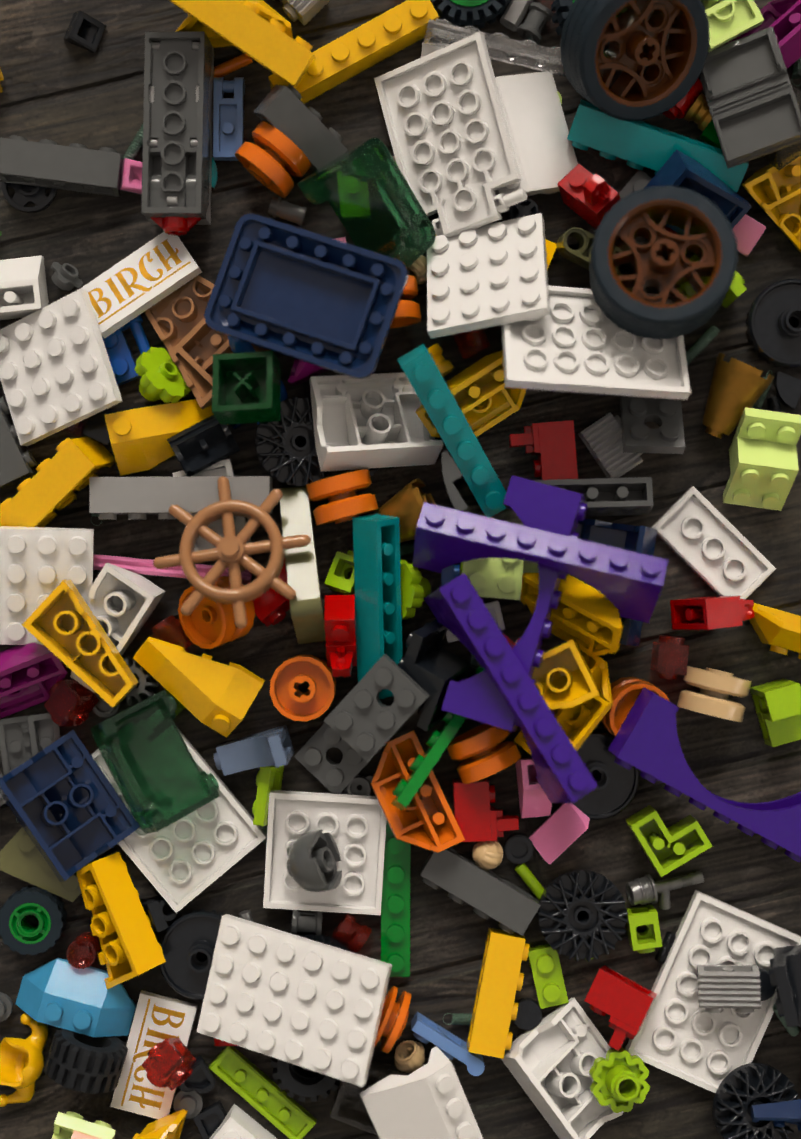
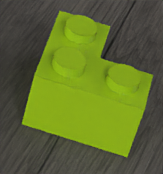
(778, 711)
(667, 846)

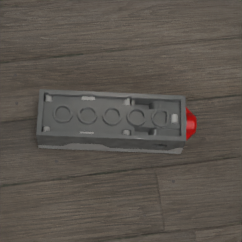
(177, 130)

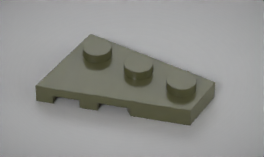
(25, 862)

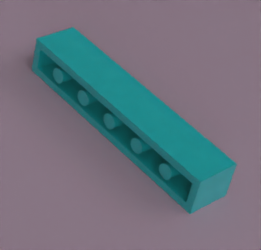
(645, 144)
(454, 429)
(377, 591)

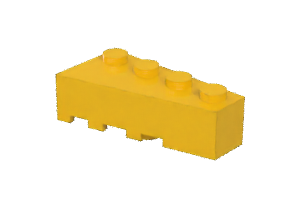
(55, 483)
(78, 639)
(118, 920)

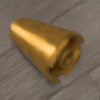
(731, 390)
(407, 506)

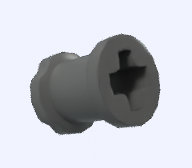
(535, 22)
(307, 922)

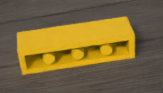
(496, 993)

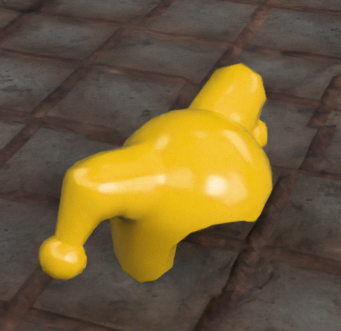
(22, 1062)

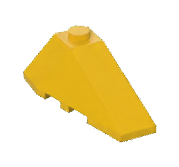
(142, 433)
(564, 677)
(208, 689)

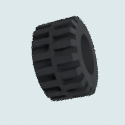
(85, 1061)
(302, 1081)

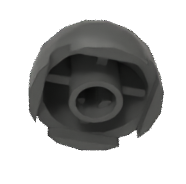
(314, 862)

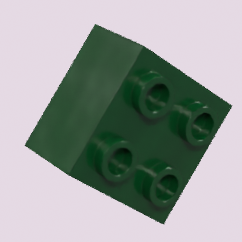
(246, 387)

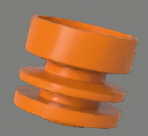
(393, 1018)

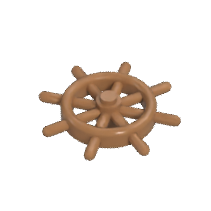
(232, 552)

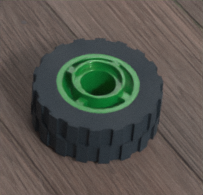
(19, 933)

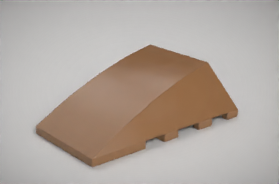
(188, 338)

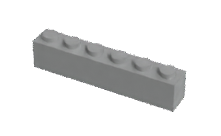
(156, 494)

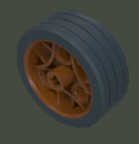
(633, 47)
(662, 261)

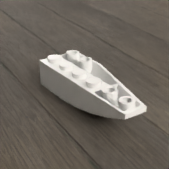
(22, 287)

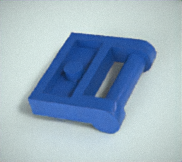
(120, 353)

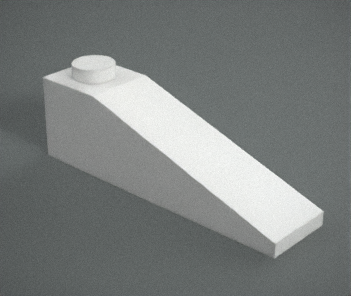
(121, 605)

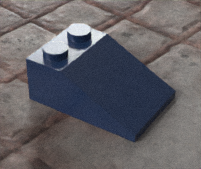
(688, 173)

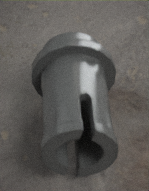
(287, 211)

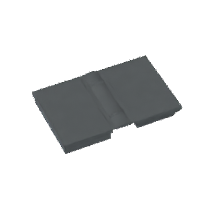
(751, 98)

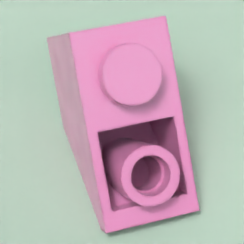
(532, 798)

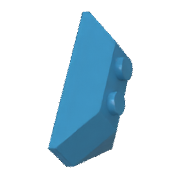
(76, 1000)

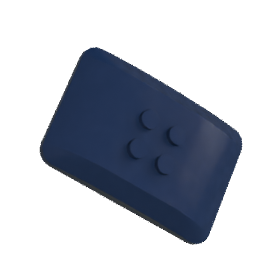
(306, 295)

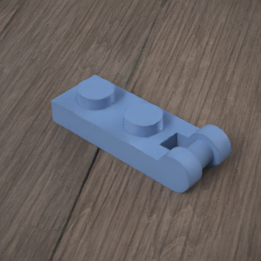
(228, 118)
(451, 1045)

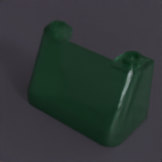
(373, 202)
(153, 763)

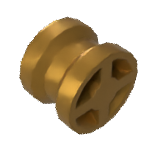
(699, 113)

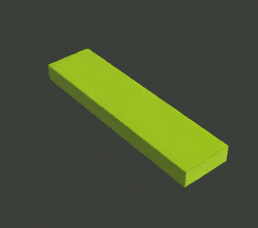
(262, 1093)

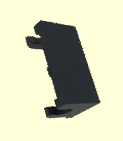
(203, 445)

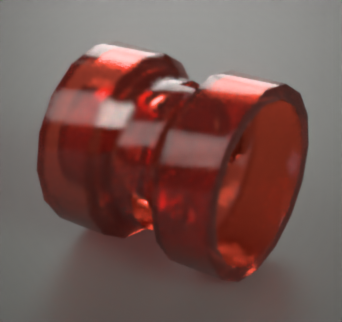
(346, 929)
(78, 951)

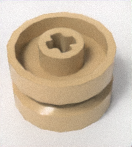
(714, 693)

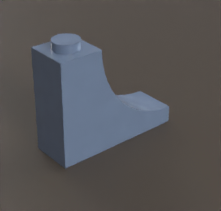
(255, 751)

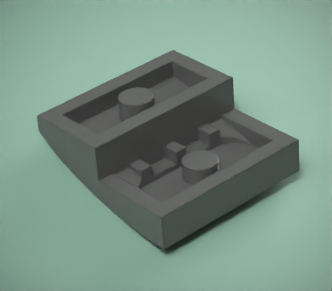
(452, 475)
(25, 737)

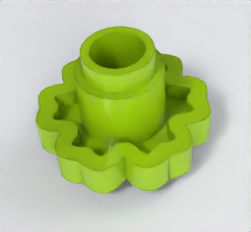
(160, 376)
(413, 589)
(619, 1080)

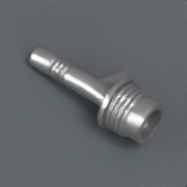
(647, 891)

